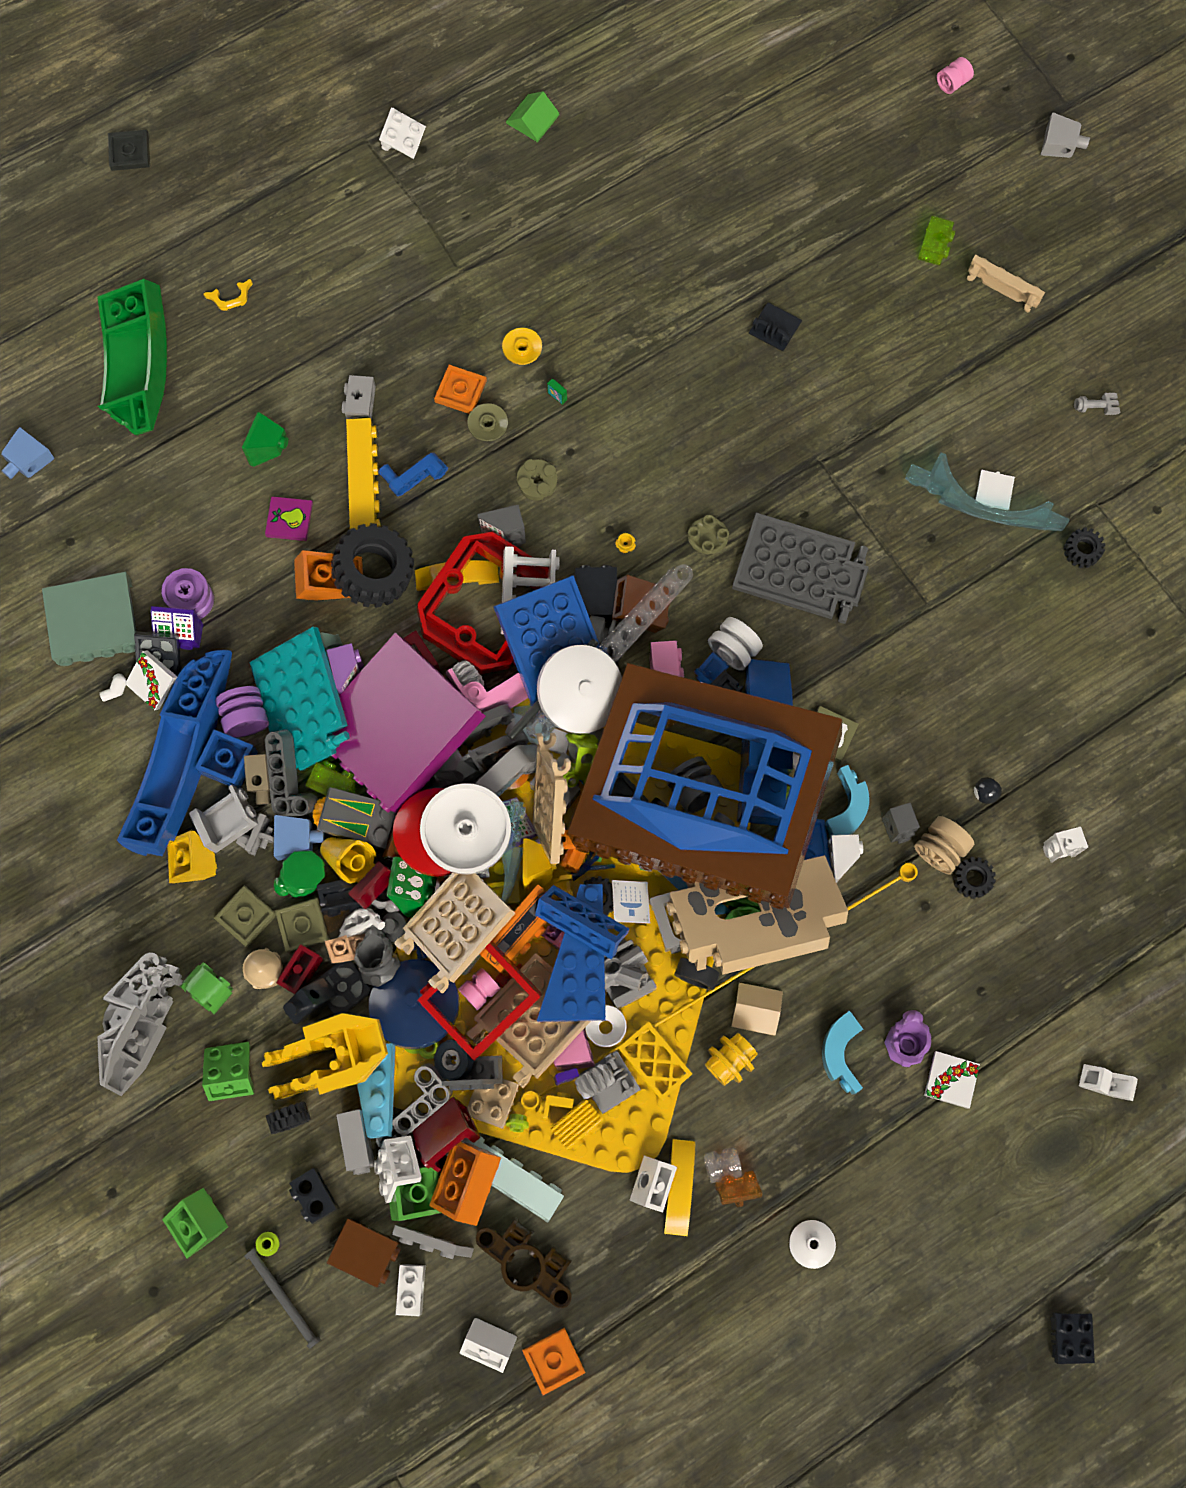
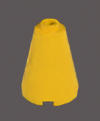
(348, 857)

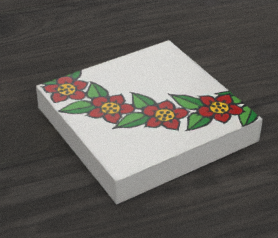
(151, 680)
(951, 1079)

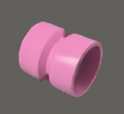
(955, 75)
(479, 988)

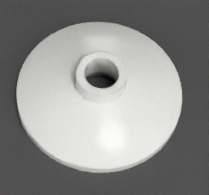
(800, 1244)

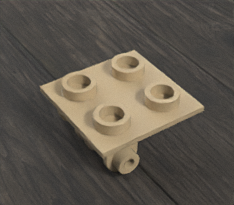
(493, 1104)

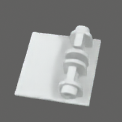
(401, 133)

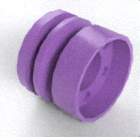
(242, 711)

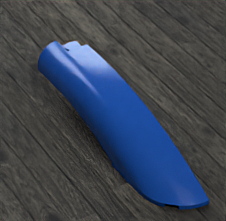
(171, 774)

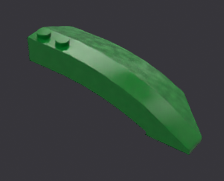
(133, 354)

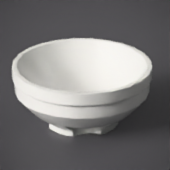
(619, 1026)

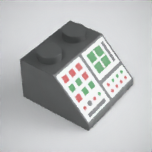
(504, 522)

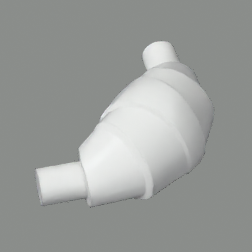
(360, 921)

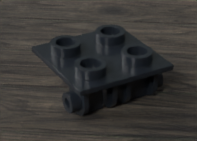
(775, 326)
(1073, 1338)

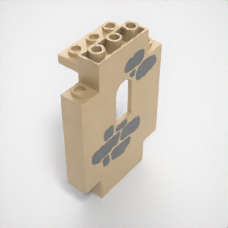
(761, 935)

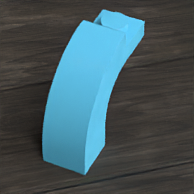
(857, 805)
(833, 1051)

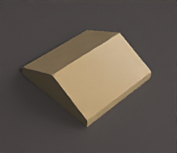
(757, 1009)

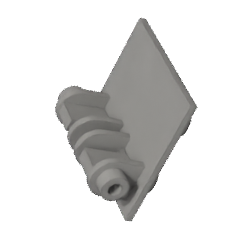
(621, 1089)

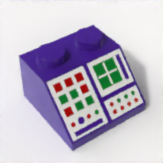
(178, 622)

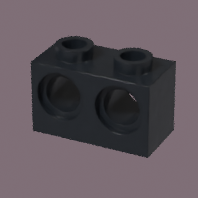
(319, 1192)

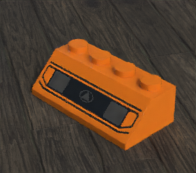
(519, 930)

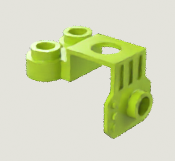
(586, 744)

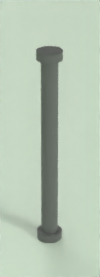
(282, 1298)

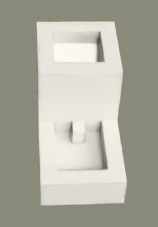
(1108, 1083)

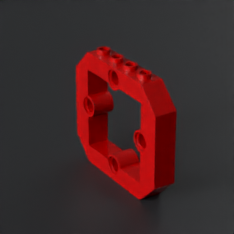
(447, 637)

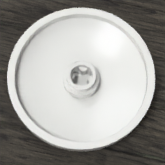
(578, 688)
(465, 828)

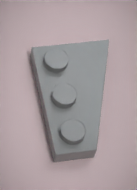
(429, 1243)

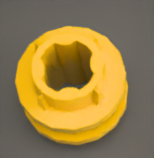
(731, 1059)

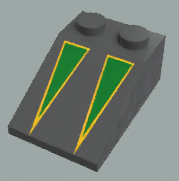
(356, 818)

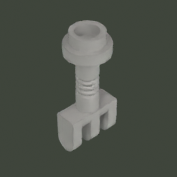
(1108, 403)

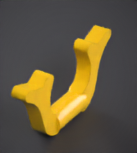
(240, 301)

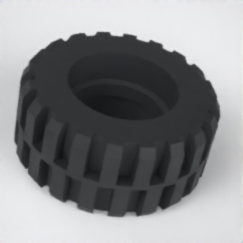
(377, 541)

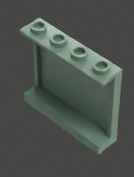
(90, 618)

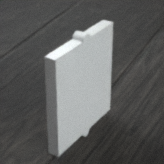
(995, 489)

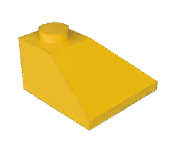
(190, 859)
(536, 866)

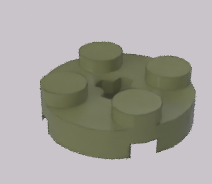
(542, 489)

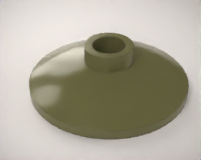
(487, 414)

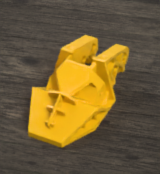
(358, 1050)

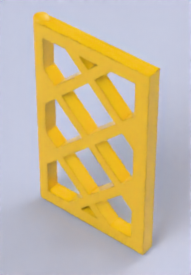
(674, 1059)

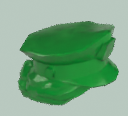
(300, 874)

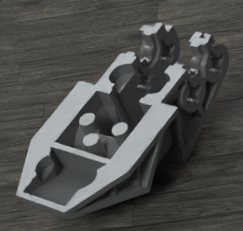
(479, 760)

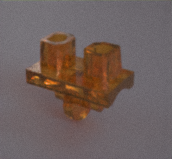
(738, 1189)

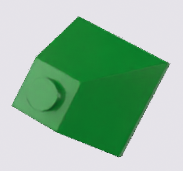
(264, 440)

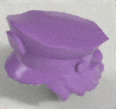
(908, 1039)

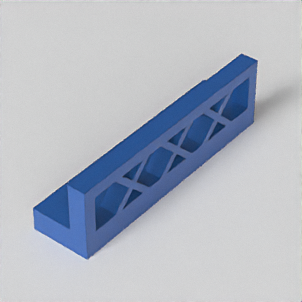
(578, 923)

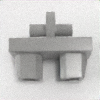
(252, 842)

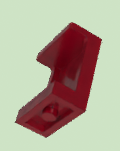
(443, 1132)

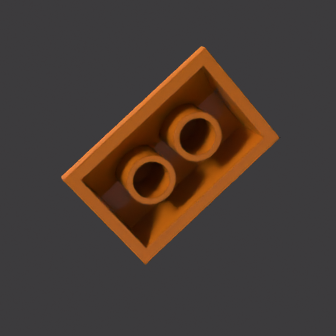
(465, 1183)

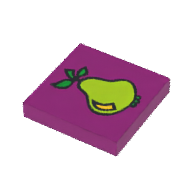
(289, 518)

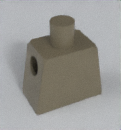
(257, 777)

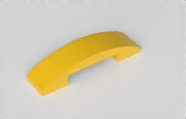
(476, 571)
(681, 1189)

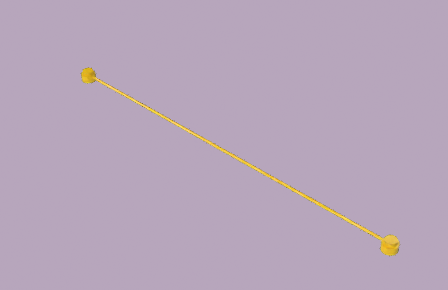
(531, 1099)

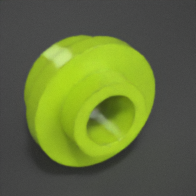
(517, 1122)
(274, 1244)

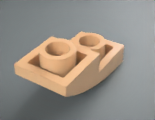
(343, 948)

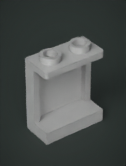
(225, 820)
(622, 995)

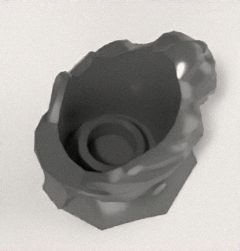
(376, 958)

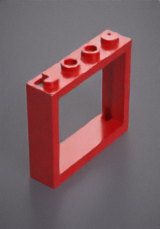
(522, 980)

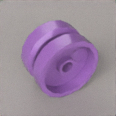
(188, 591)

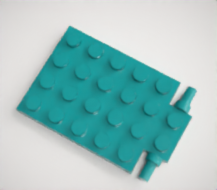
(302, 696)

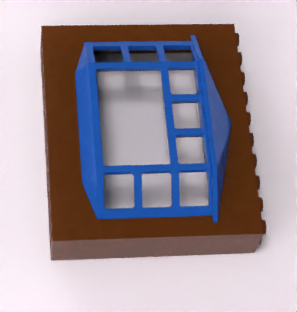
(692, 844)

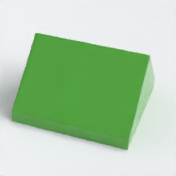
(534, 116)

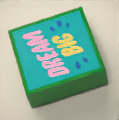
(557, 391)

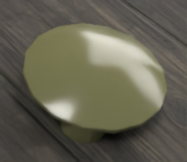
(708, 535)

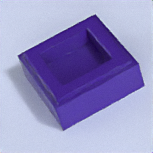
(566, 1076)

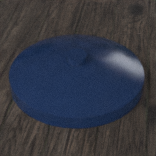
(400, 1013)

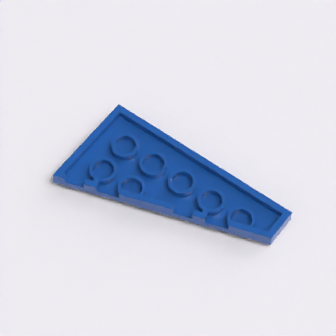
(578, 975)

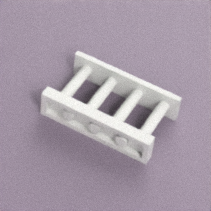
(511, 580)

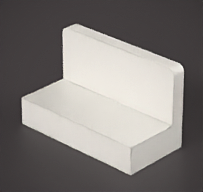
(488, 1345)

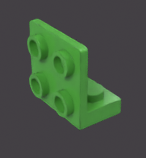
(227, 1071)

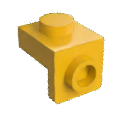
(560, 1100)

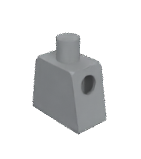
(1062, 137)

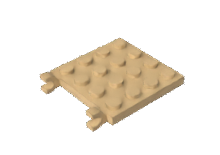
(549, 799)
(455, 925)
(527, 1040)

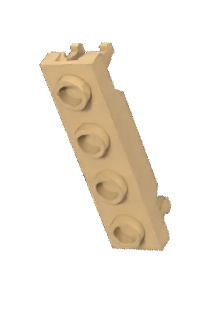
(1005, 283)

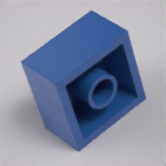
(224, 759)

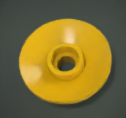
(519, 339)

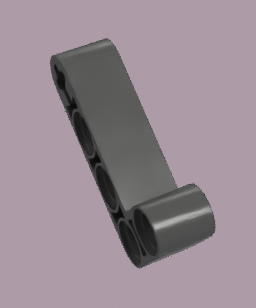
(283, 741)

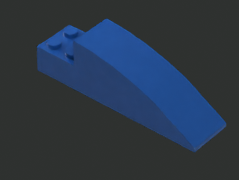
(770, 682)

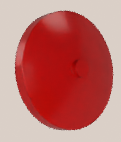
(408, 837)

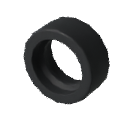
(703, 978)

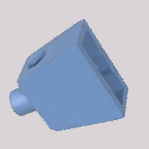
(25, 455)
(294, 835)

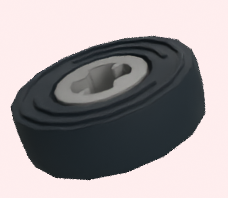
(444, 1065)

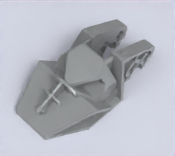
(134, 1021)

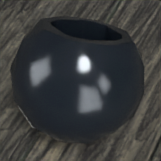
(987, 790)

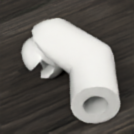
(116, 688)

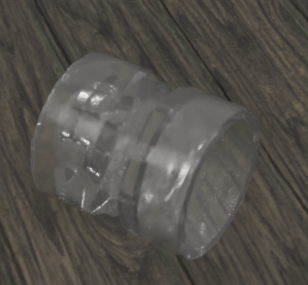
(722, 1164)

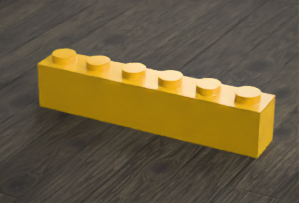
(362, 472)

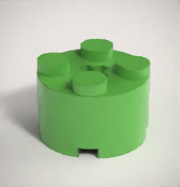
(206, 988)

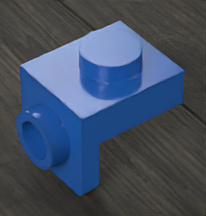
(711, 668)

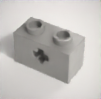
(359, 388)

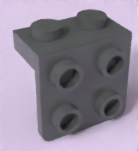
(484, 1074)

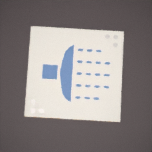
(630, 901)

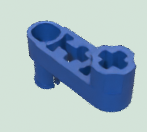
(429, 465)

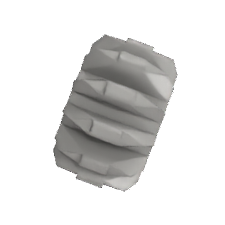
(594, 1081)

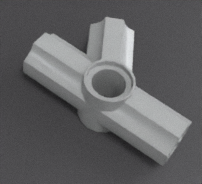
(627, 970)

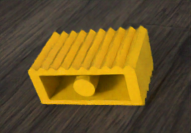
(577, 1124)

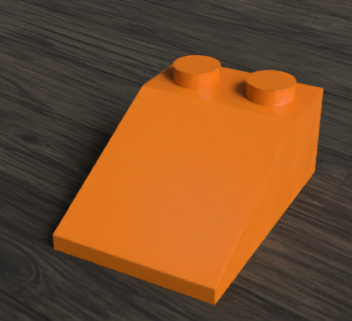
(314, 576)

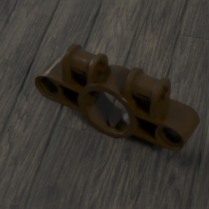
(503, 1250)

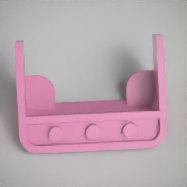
(509, 692)

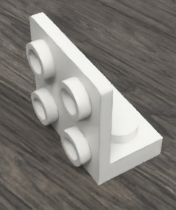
(396, 1165)

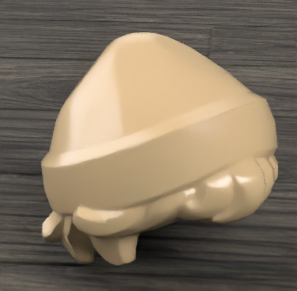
(262, 968)

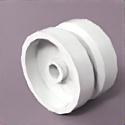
(735, 643)

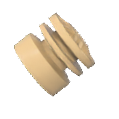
(944, 845)

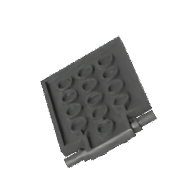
(801, 568)

